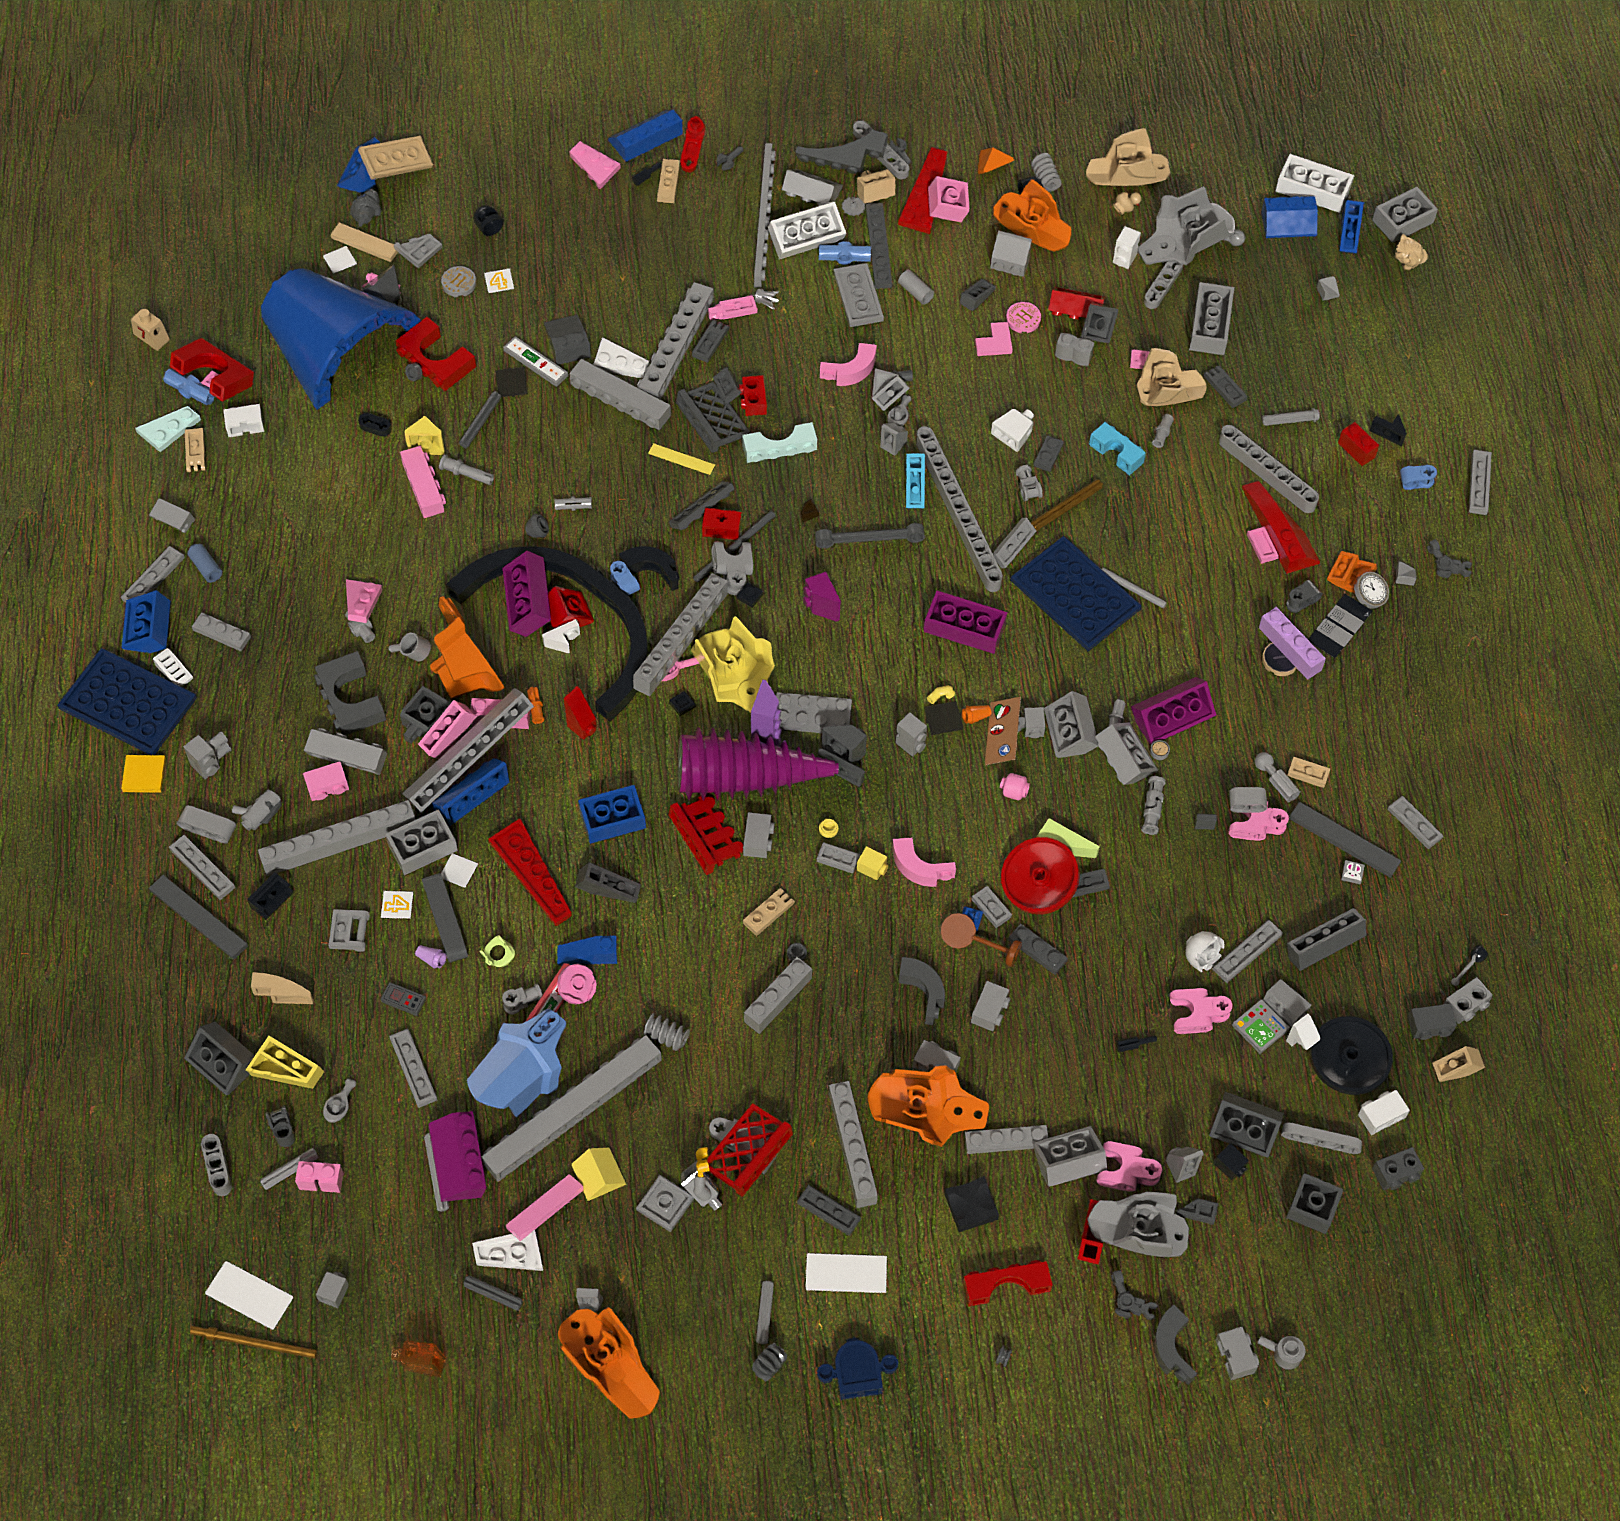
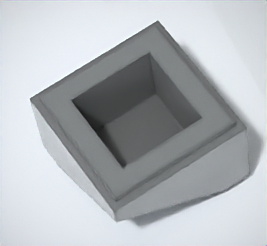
(1328, 288)
(1405, 574)

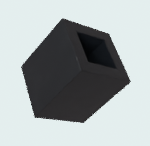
(1231, 1162)

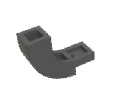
(926, 978)
(1164, 1345)

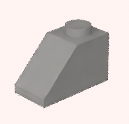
(893, 437)

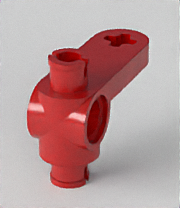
(693, 143)

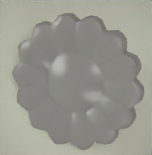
(853, 206)

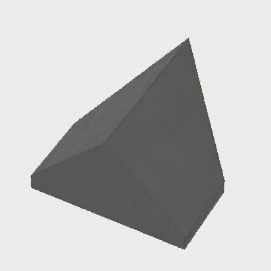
(384, 286)

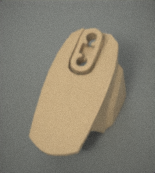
(1129, 162)

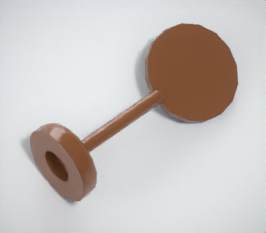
(960, 931)

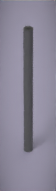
(735, 545)

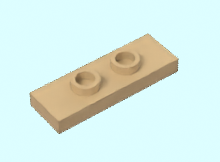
(668, 181)

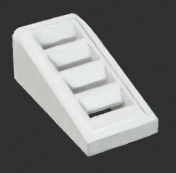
(165, 659)

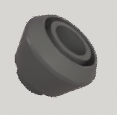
(537, 526)

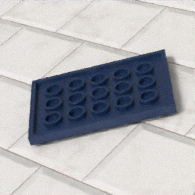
(1075, 593)
(127, 702)

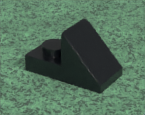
(1393, 431)

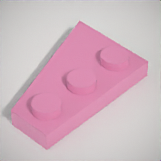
(361, 599)

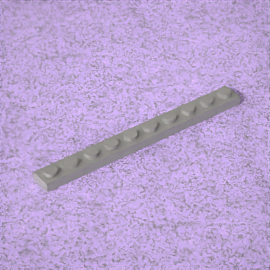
(764, 220)

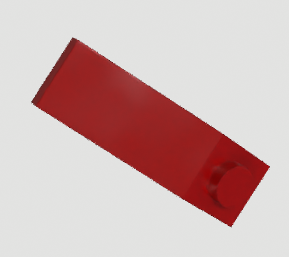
(579, 714)

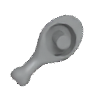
(899, 414)
(337, 1105)

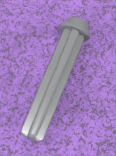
(1311, 415)

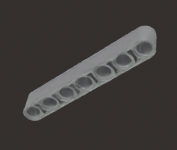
(1268, 469)

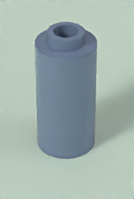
(204, 562)

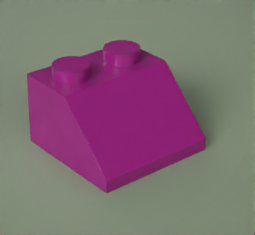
(822, 597)

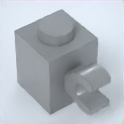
(1032, 722)

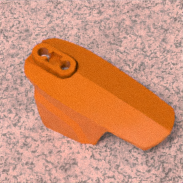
(609, 1361)

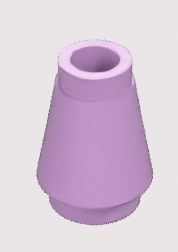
(431, 956)

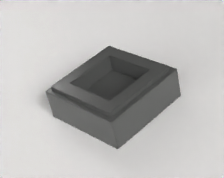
(1205, 821)

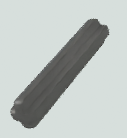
(492, 1292)

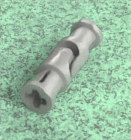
(1153, 805)

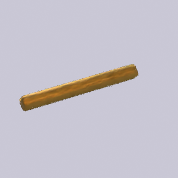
(1067, 504)

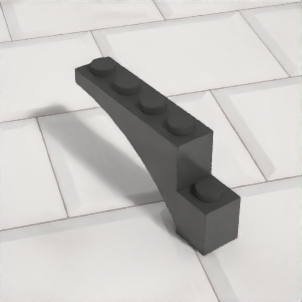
(847, 156)

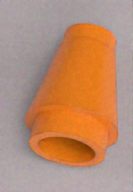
(973, 714)

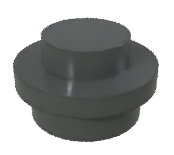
(796, 950)

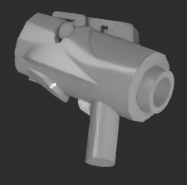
(260, 812)

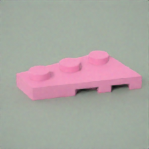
(596, 164)

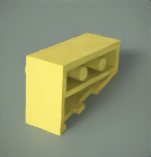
(284, 1065)

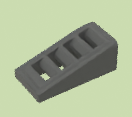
(976, 295)

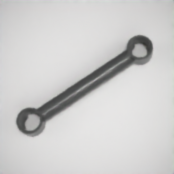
(826, 538)

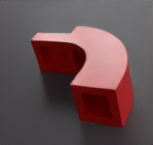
(1090, 1247)

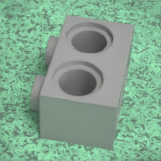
(1465, 998)

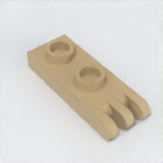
(195, 449)
(768, 912)

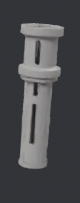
(459, 467)

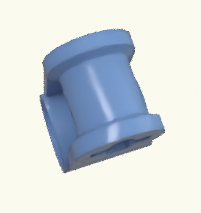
(1415, 476)
(623, 578)

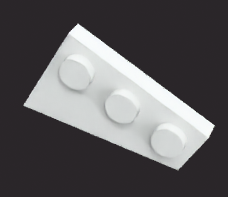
(509, 1252)

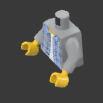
(699, 1183)

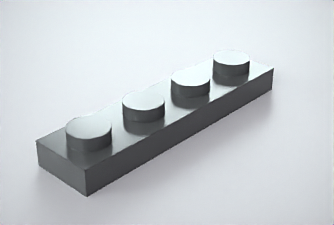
(697, 508)

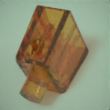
(420, 1358)

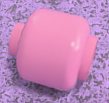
(1015, 786)

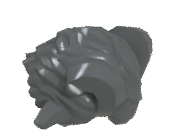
(365, 207)

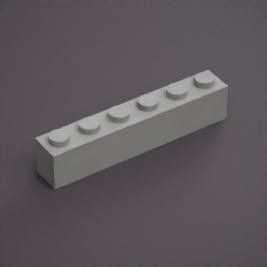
(620, 394)
(852, 1144)

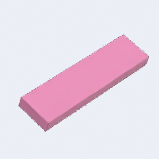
(544, 1207)

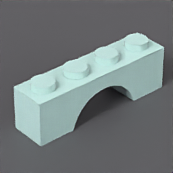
(760, 448)

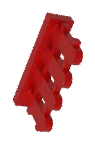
(699, 844)

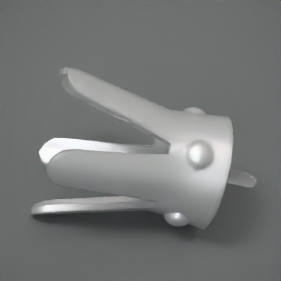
(764, 297)

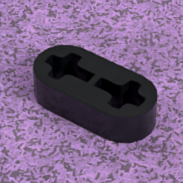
(374, 424)

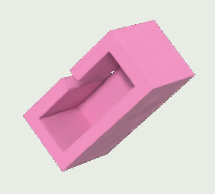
(326, 781)
(329, 1176)

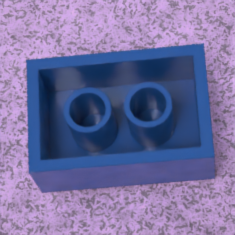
(612, 814)

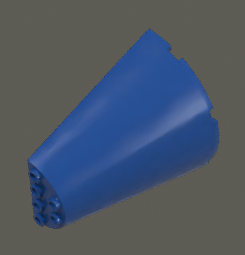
(320, 322)

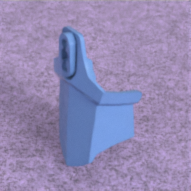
(520, 1064)

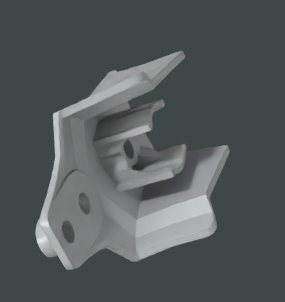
(1185, 228)

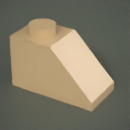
(1458, 1064)

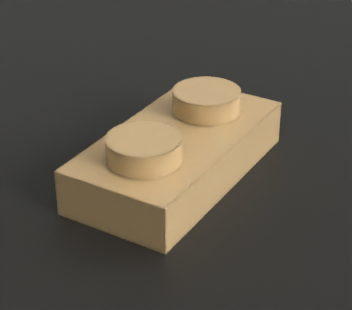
(1308, 772)

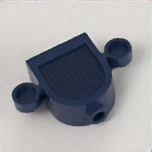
(857, 1370)

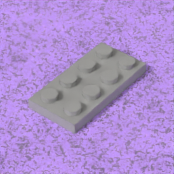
(858, 295)
(812, 713)

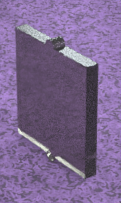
(511, 382)
(943, 718)

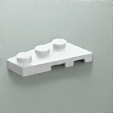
(619, 360)

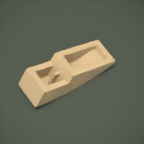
(280, 989)

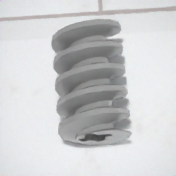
(1046, 172)
(666, 1033)

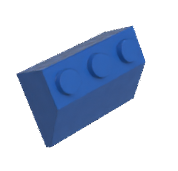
(355, 174)
(1290, 217)
(146, 623)

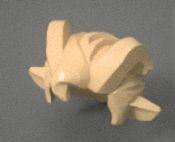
(1410, 253)

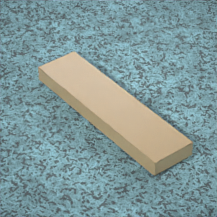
(364, 242)

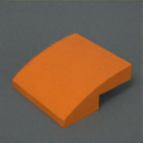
(1348, 569)

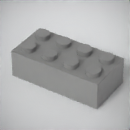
(1211, 318)

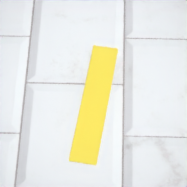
(681, 459)

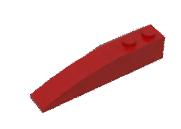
(1287, 537)

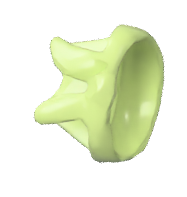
(509, 952)

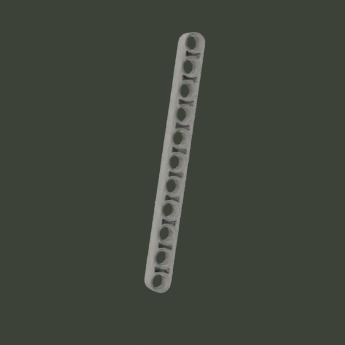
(954, 499)

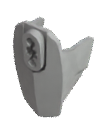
(1133, 1222)

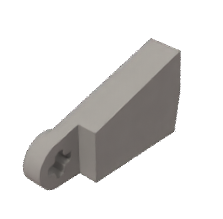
(727, 1126)

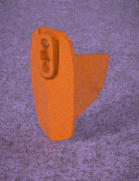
(1037, 219)

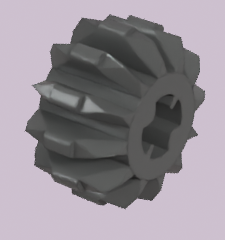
(769, 1362)

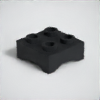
(971, 1204)

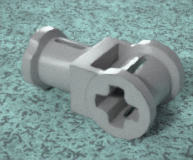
(1028, 485)
(520, 998)

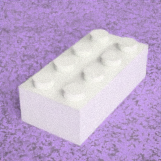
(1308, 178)
(806, 230)

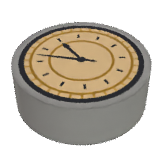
(1159, 750)

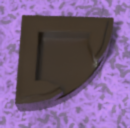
(809, 511)

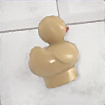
(1124, 204)

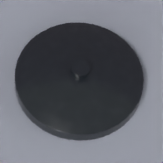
(1351, 1055)

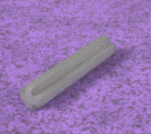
(287, 1169)
(764, 1312)

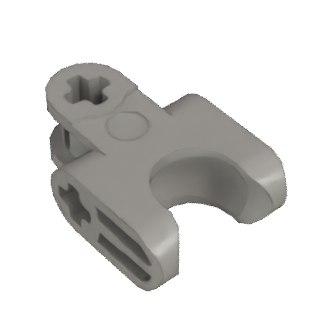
(732, 567)

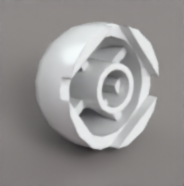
(1203, 950)

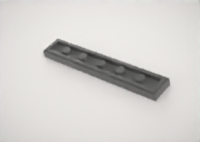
(1345, 839)
(198, 917)

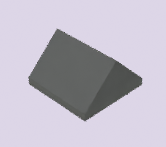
(1099, 323)

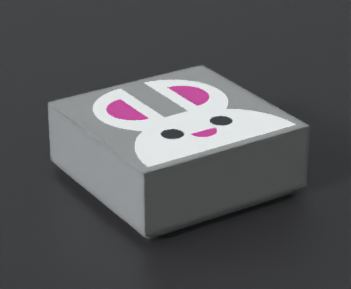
(1352, 872)

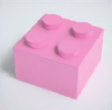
(948, 199)

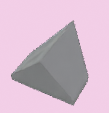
(887, 388)

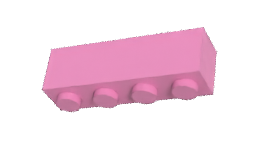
(422, 481)

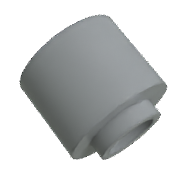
(412, 647)
(1287, 1352)

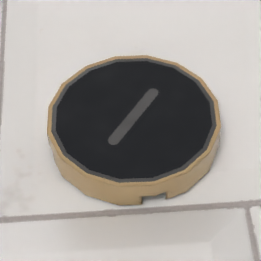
(1276, 661)

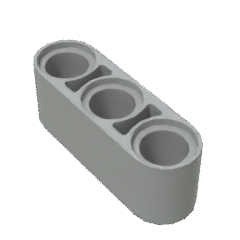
(206, 824)
(220, 1173)

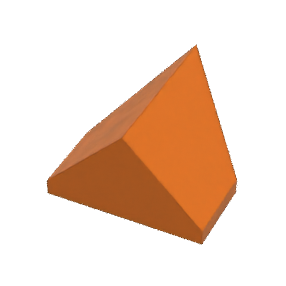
(992, 159)

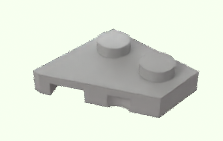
(419, 249)

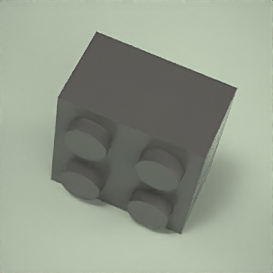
(1314, 1203)

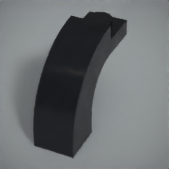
(652, 559)

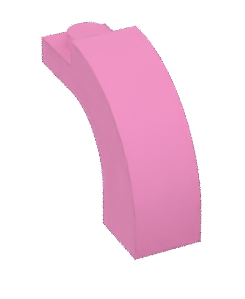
(853, 371)
(916, 869)

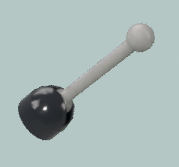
(1477, 955)

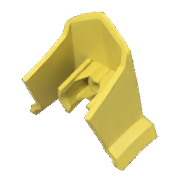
(734, 663)

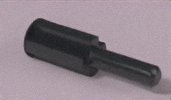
(645, 174)
(1133, 1043)

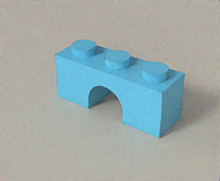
(1108, 438)

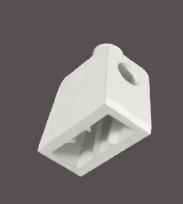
(1013, 428)

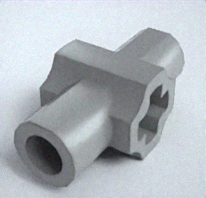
(361, 629)

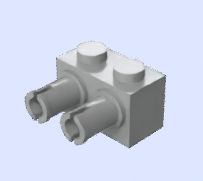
(205, 755)

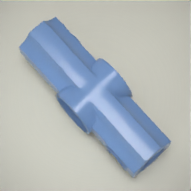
(844, 253)
(188, 386)

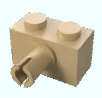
(875, 186)

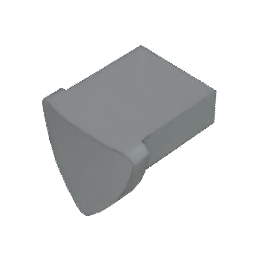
(589, 1299)

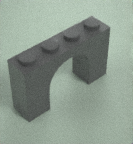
(348, 717)

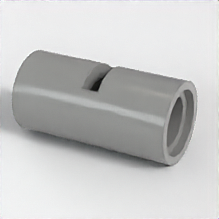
(916, 287)

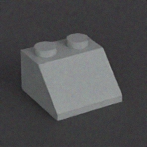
(1011, 253)

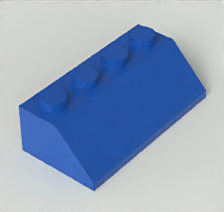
(647, 134)
(472, 791)

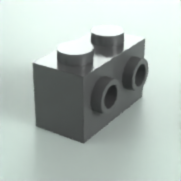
(1398, 1169)

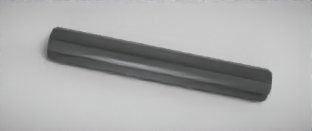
(480, 419)

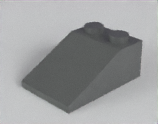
(567, 339)

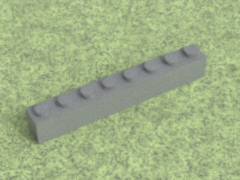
(468, 750)
(335, 838)

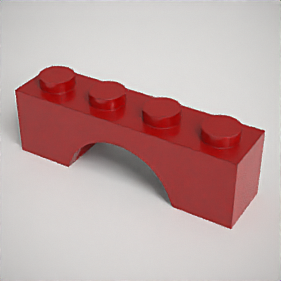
(1032, 1277)

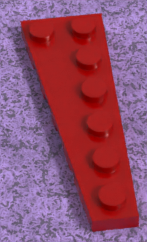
(917, 211)
(523, 859)

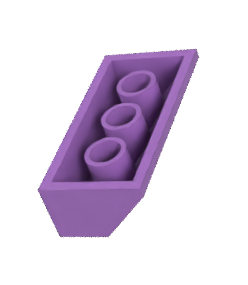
(766, 715)

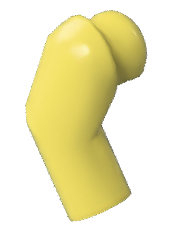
(940, 691)

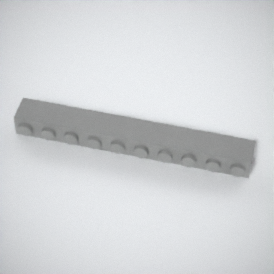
(571, 1108)

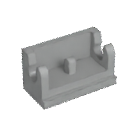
(172, 515)
(1286, 1002)

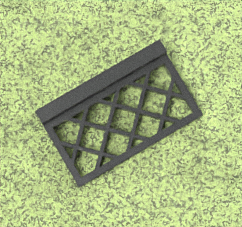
(698, 419)

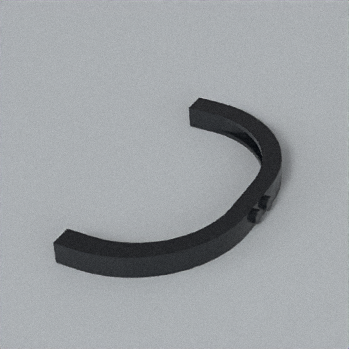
(593, 580)

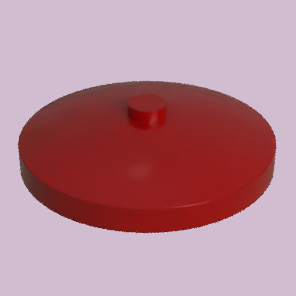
(1040, 875)

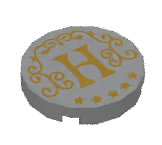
(458, 281)

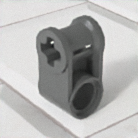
(1303, 597)
(280, 1123)

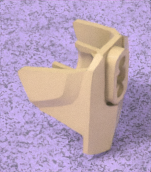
(1166, 381)

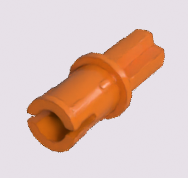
(536, 711)

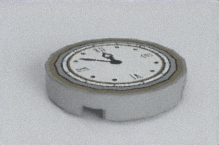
(1371, 590)

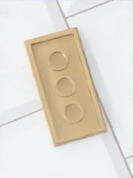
(395, 157)

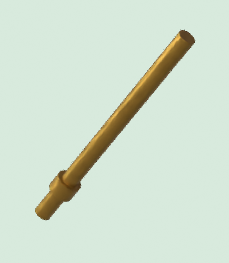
(213, 1334)

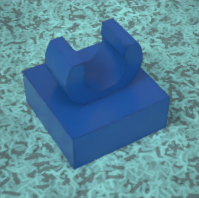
(974, 914)

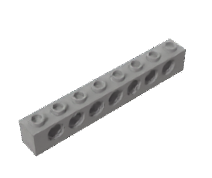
(676, 340)
(680, 635)

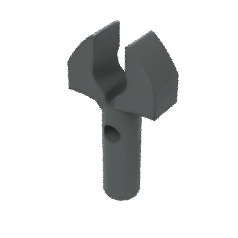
(900, 150)
(728, 158)

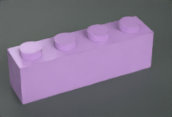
(1292, 643)

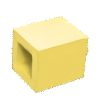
(872, 863)

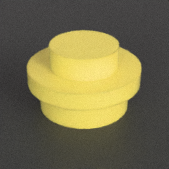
(828, 828)

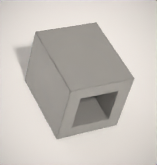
(332, 1289)

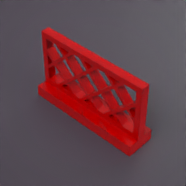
(763, 1155)

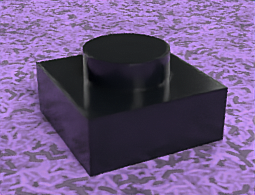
(750, 595)

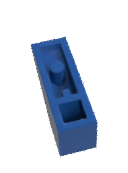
(1350, 226)
(589, 951)

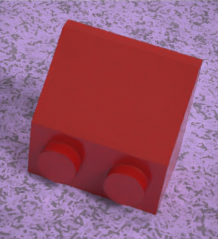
(567, 606)

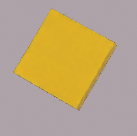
(143, 773)

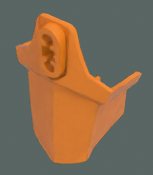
(461, 664)
(926, 1103)

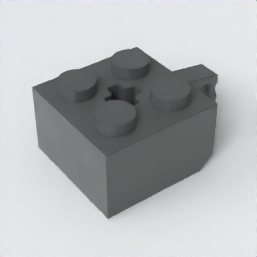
(422, 713)

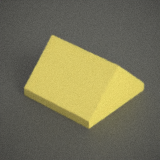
(426, 435)
(597, 1172)

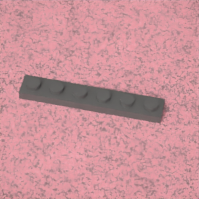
(879, 245)

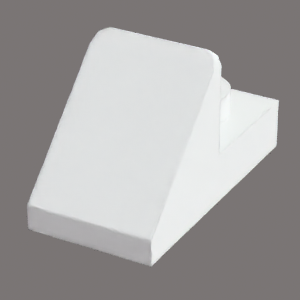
(558, 637)
(1304, 1033)

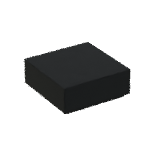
(682, 703)

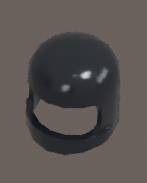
(488, 220)

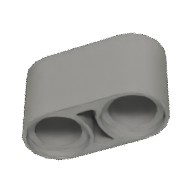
(1248, 799)

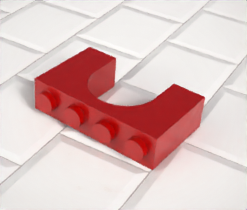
(201, 354)
(442, 372)

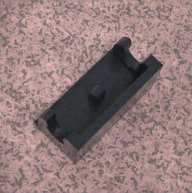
(270, 896)

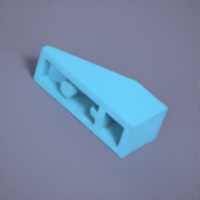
(915, 480)

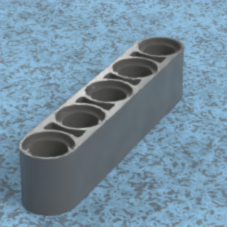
(444, 917)

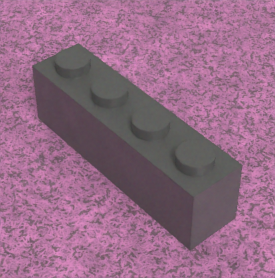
(1326, 939)

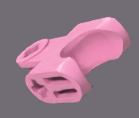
(1260, 824)
(1203, 1008)
(1133, 1168)

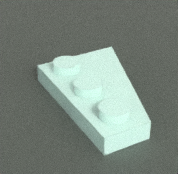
(167, 429)

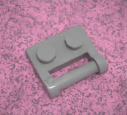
(342, 930)

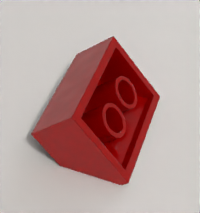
(1072, 302)

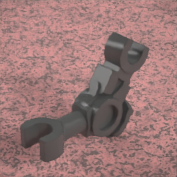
(1446, 565)
(1127, 1303)

